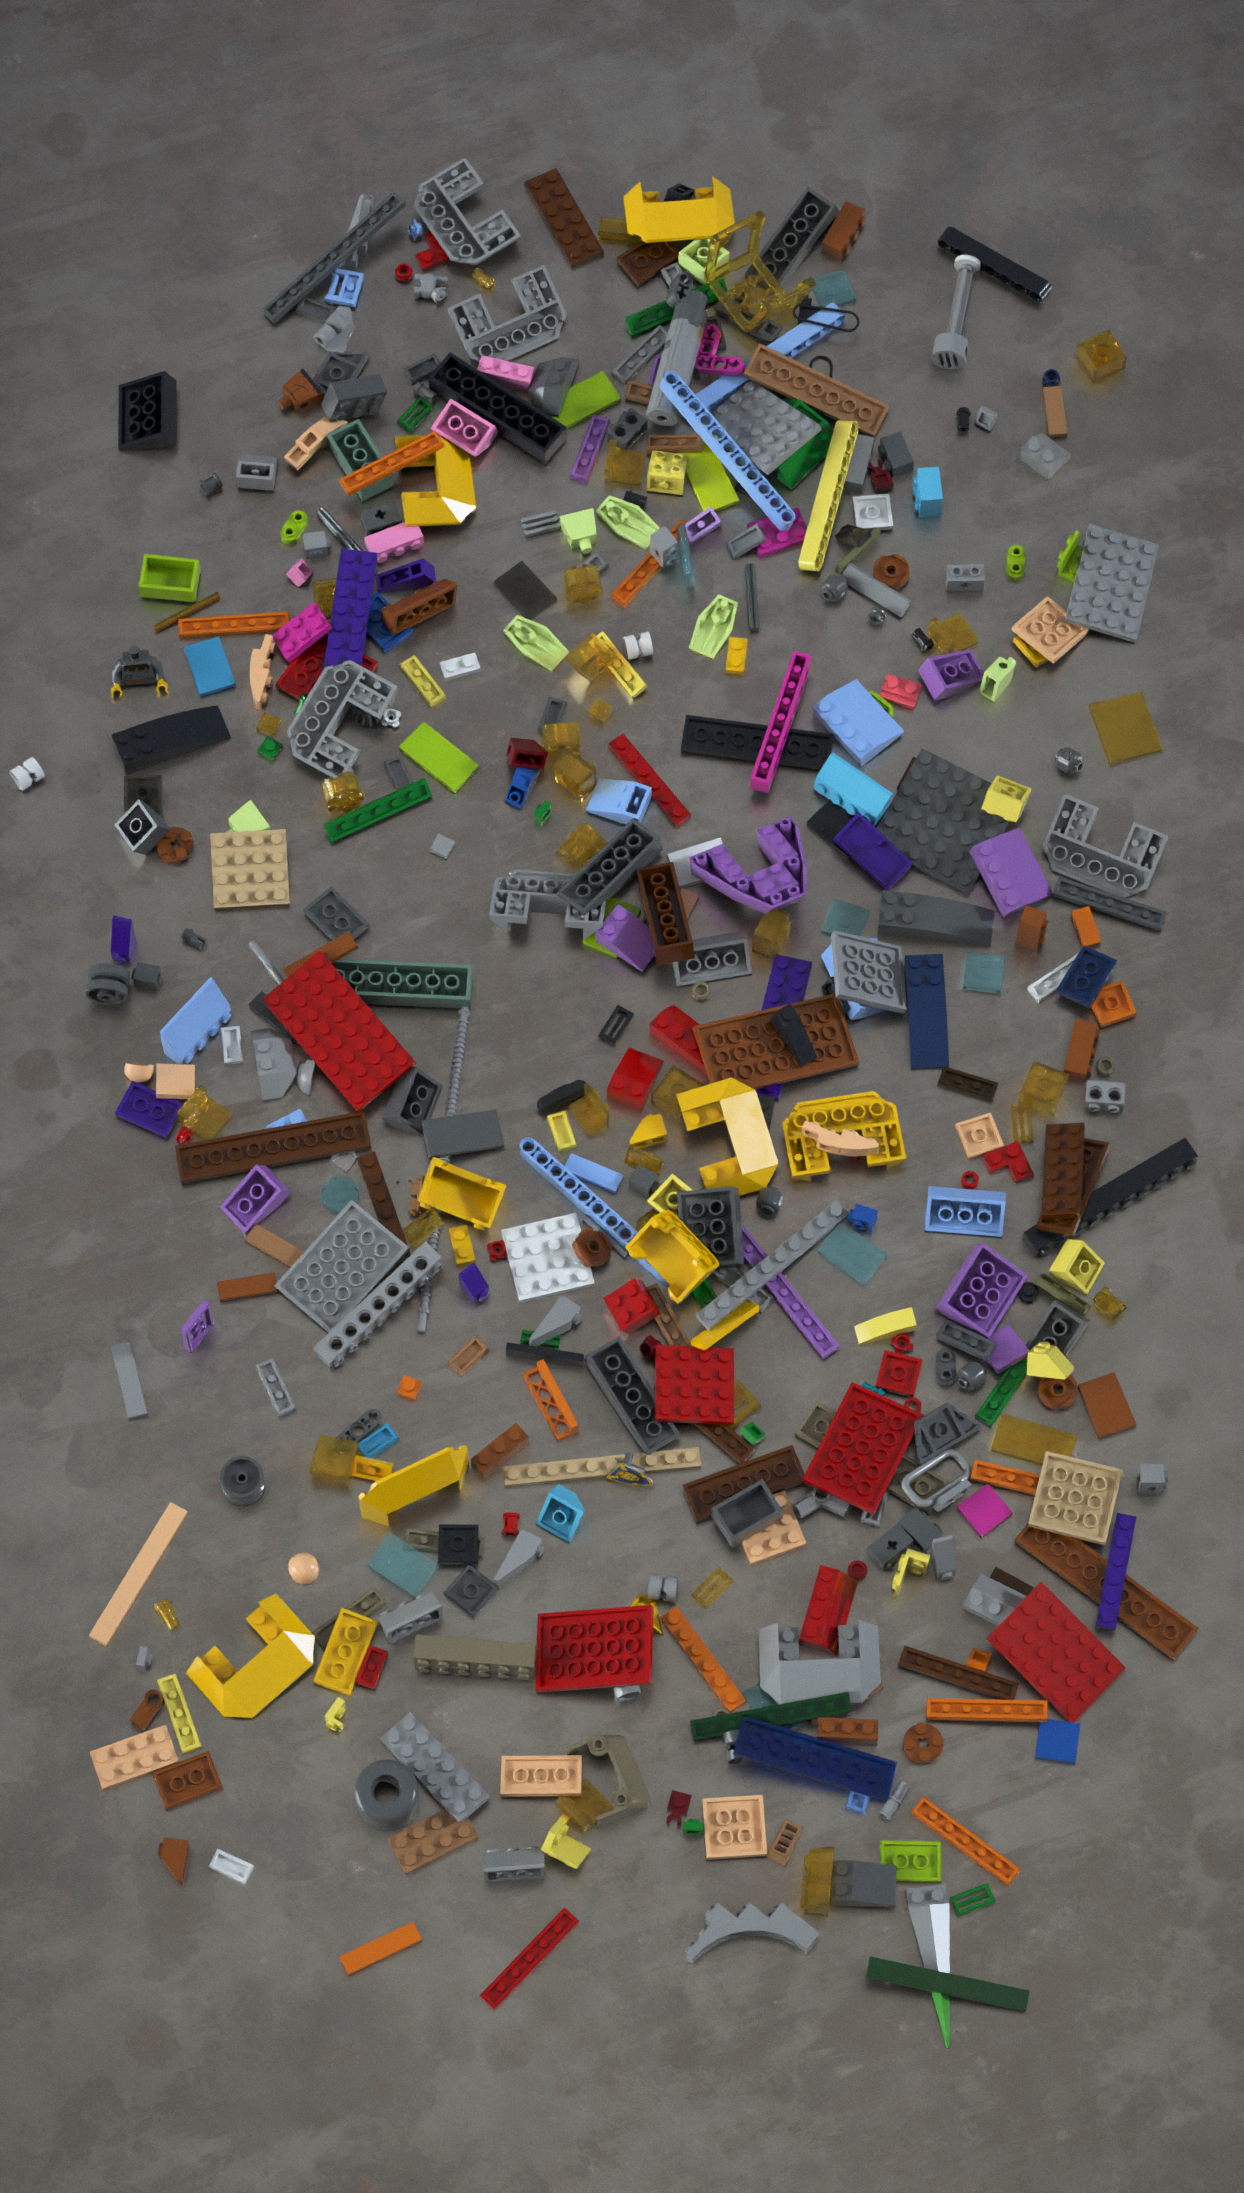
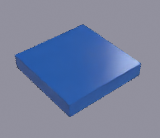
(1057, 1741)

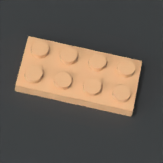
(134, 1757)
(541, 1775)

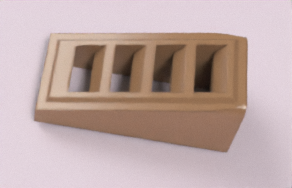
(779, 1854)

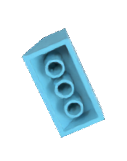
(852, 789)

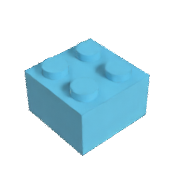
(928, 492)

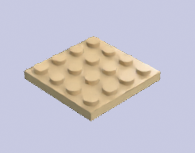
(250, 869)
(1075, 1498)

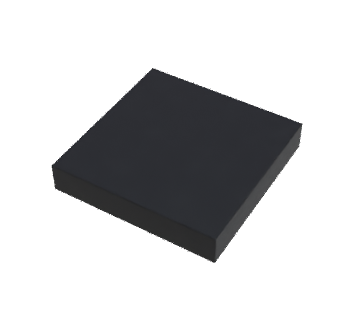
(458, 1544)

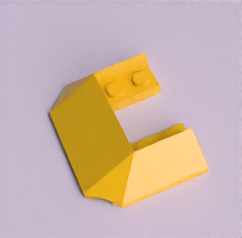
(678, 219)
(454, 487)
(860, 1112)
(747, 1131)
(414, 1483)
(268, 1673)

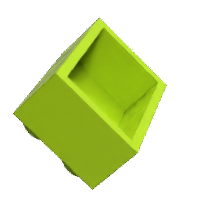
(169, 578)

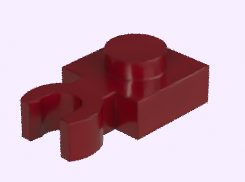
(880, 478)
(678, 1805)

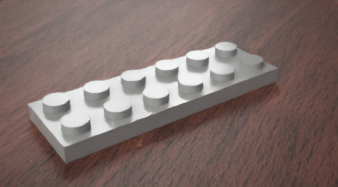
(435, 1768)

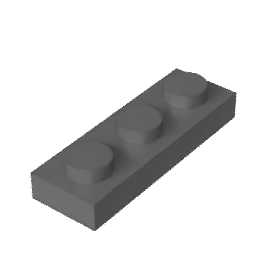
(966, 1340)

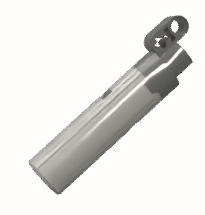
(680, 345)

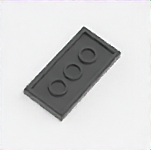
(462, 1133)

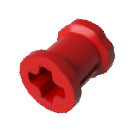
(510, 1524)

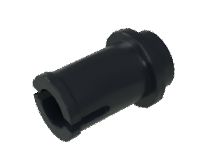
(963, 419)
(634, 498)
(925, 643)

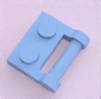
(350, 288)

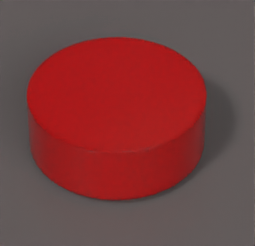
(857, 1570)

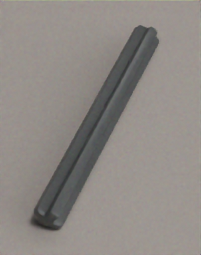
(338, 531)

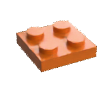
(1113, 1004)

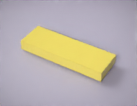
(422, 681)

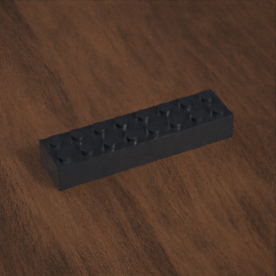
(508, 412)

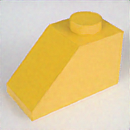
(649, 1132)

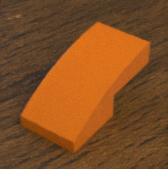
(1085, 926)

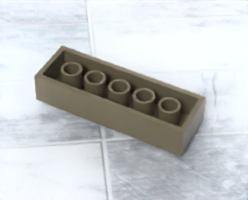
(474, 1657)

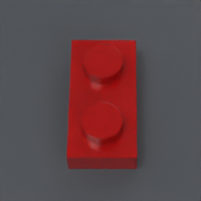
(372, 1667)

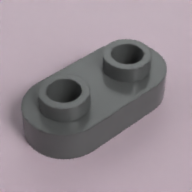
(946, 1366)

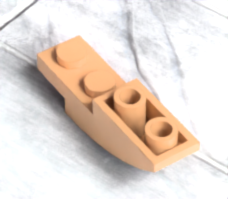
(311, 442)
(260, 672)
(846, 1144)

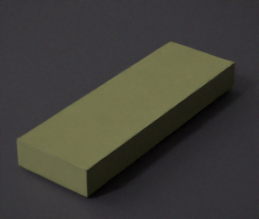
(856, 551)
(1062, 1294)

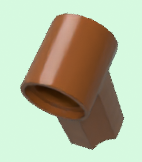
(147, 1711)

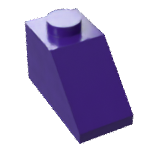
(473, 1284)

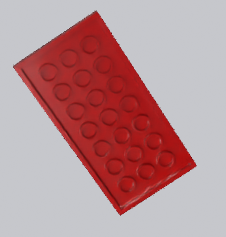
(339, 1031)

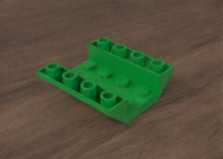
(810, 454)

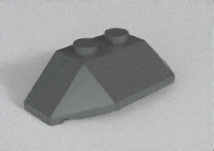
(552, 384)

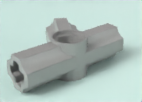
(811, 1502)

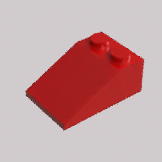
(634, 1079)

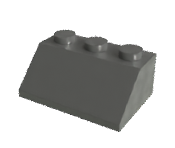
(411, 1101)

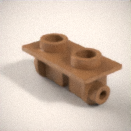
(414, 1207)

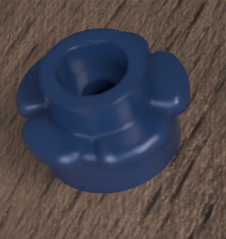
(1051, 373)

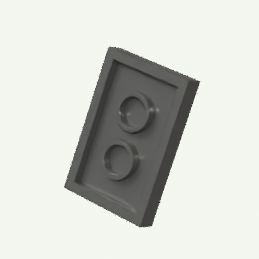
(335, 915)

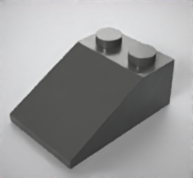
(1059, 1327)
(863, 1884)

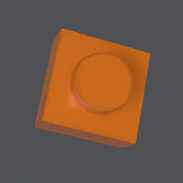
(409, 1387)
(979, 1659)

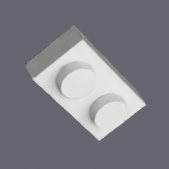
(460, 666)

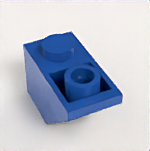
(521, 786)

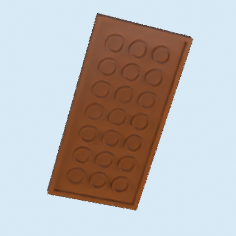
(757, 1056)

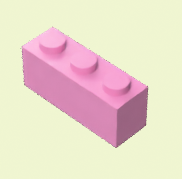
(507, 373)
(394, 541)

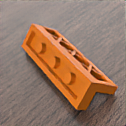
(557, 1397)

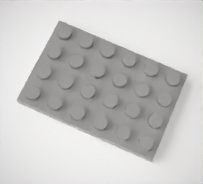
(764, 426)
(1112, 583)
(342, 1266)

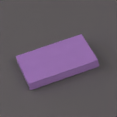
(197, 1326)

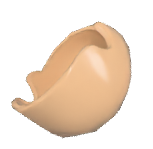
(138, 1072)
(303, 1568)

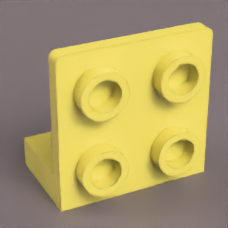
(667, 472)
(913, 1560)
(564, 1847)

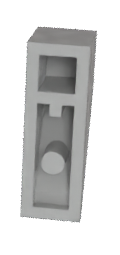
(557, 1321)
(521, 1554)
(943, 1557)

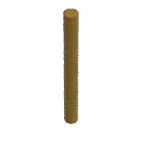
(185, 612)

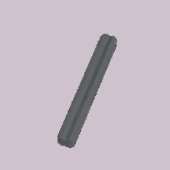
(752, 597)

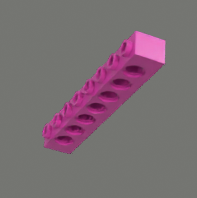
(780, 722)

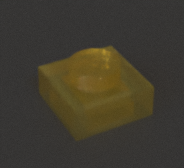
(600, 710)
(269, 724)

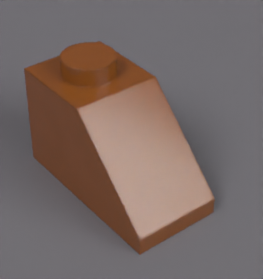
(174, 1856)

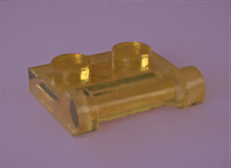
(741, 1394)

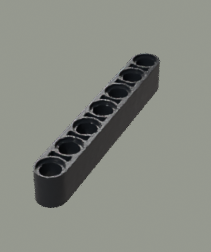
(996, 264)

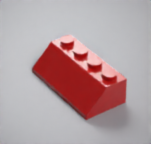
(676, 1031)

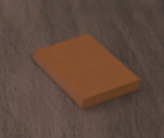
(1106, 1405)
(187, 1780)

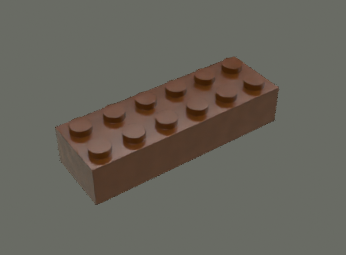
(665, 913)

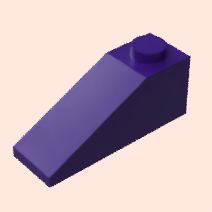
(406, 577)
(122, 939)

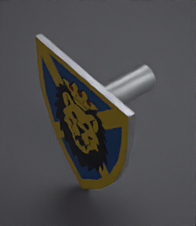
(629, 1473)

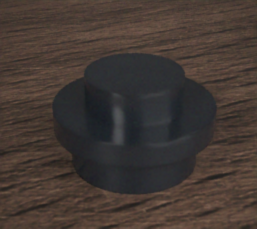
(1029, 1291)

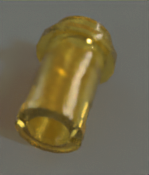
(486, 280)

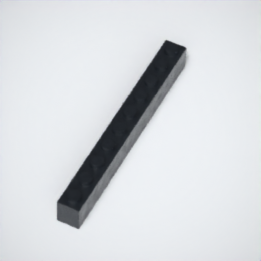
(1120, 1193)

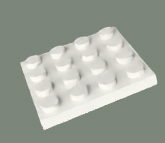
(544, 1258)

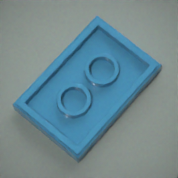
(209, 666)

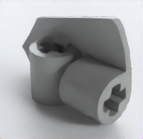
(336, 330)

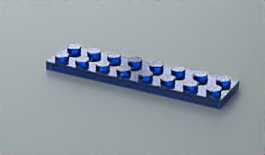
(814, 1758)

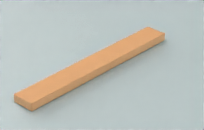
(138, 1574)

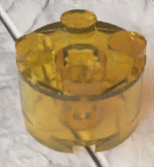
(582, 583)
(342, 792)

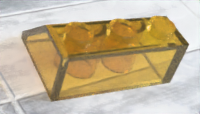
(817, 1881)

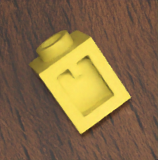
(336, 1711)

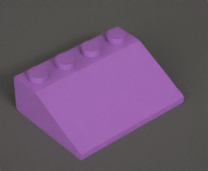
(1010, 872)
(981, 1290)

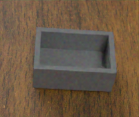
(354, 397)
(747, 1513)

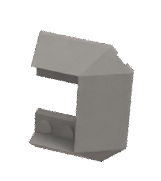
(448, 225)
(519, 335)
(325, 708)
(1096, 867)
(536, 892)
(794, 1679)

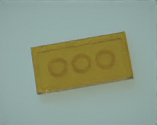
(1030, 1440)

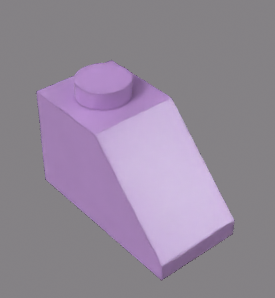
(702, 524)

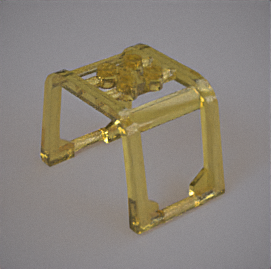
(769, 307)

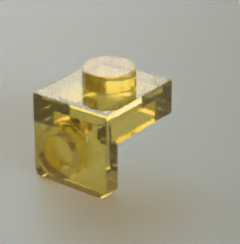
(1108, 1304)

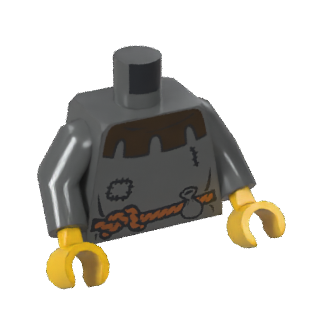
(137, 668)

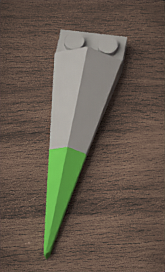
(930, 1919)

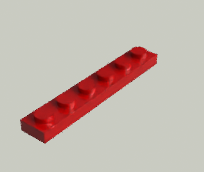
(647, 776)

